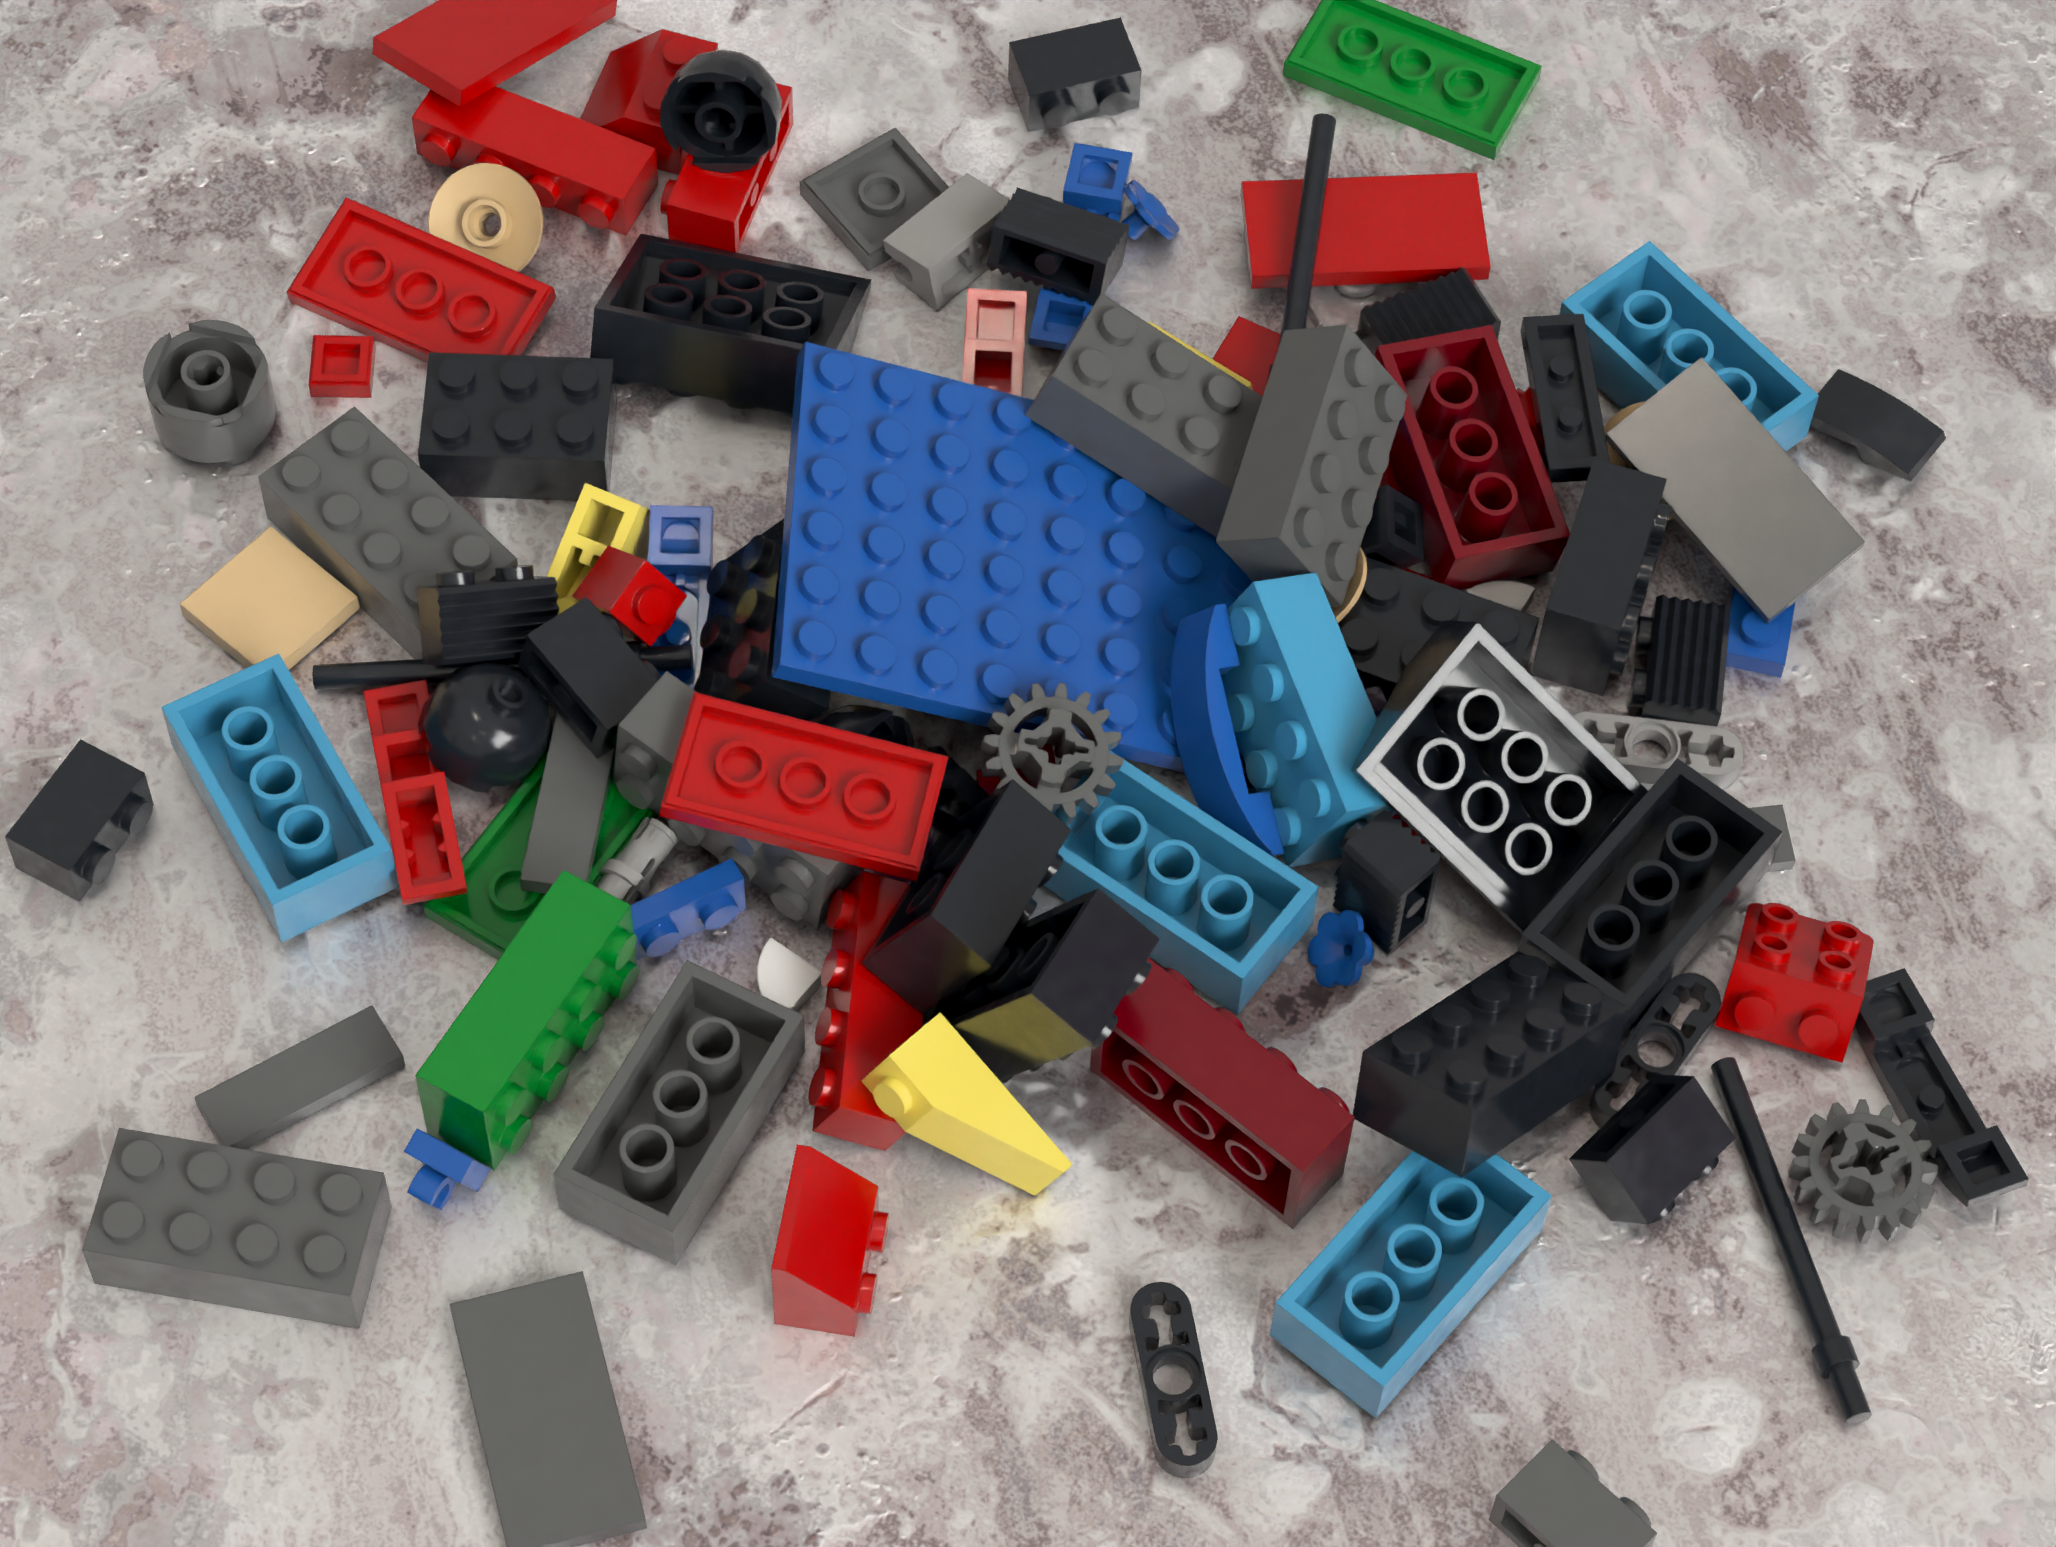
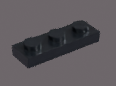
(1564, 395)

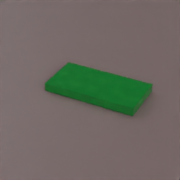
(1413, 72)
(493, 866)

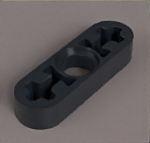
(1657, 1026)
(1163, 1427)

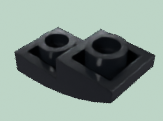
(1877, 423)

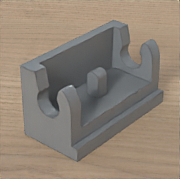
(947, 241)

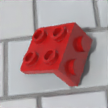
(1796, 981)

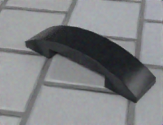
(1921, 1086)

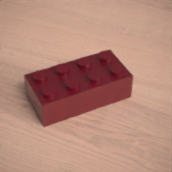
(1472, 461)
(1226, 1095)

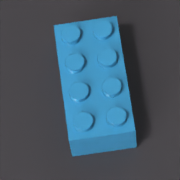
(1654, 322)
(1300, 714)
(280, 797)
(1197, 885)
(1406, 1273)

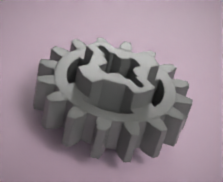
(1077, 754)
(1863, 1171)

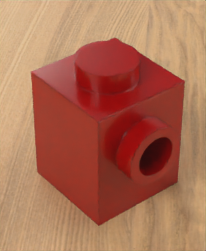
(632, 594)

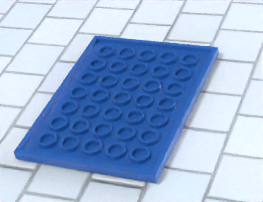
(973, 553)

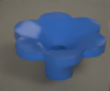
(1147, 213)
(1340, 949)

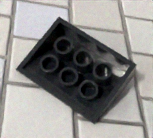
(721, 321)
(1494, 771)

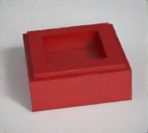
(342, 366)

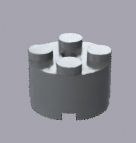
(210, 393)

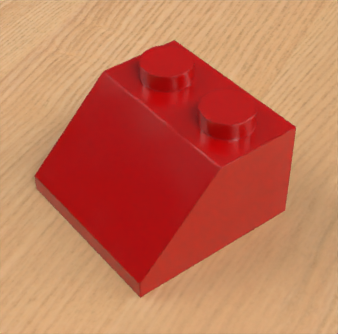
(633, 87)
(826, 1246)

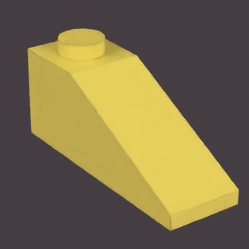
(596, 522)
(957, 1104)

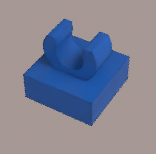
(442, 1169)

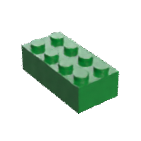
(529, 1021)

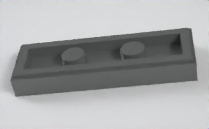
(567, 811)
(300, 1080)

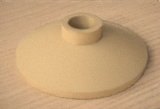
(474, 196)

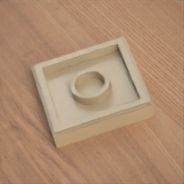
(270, 603)

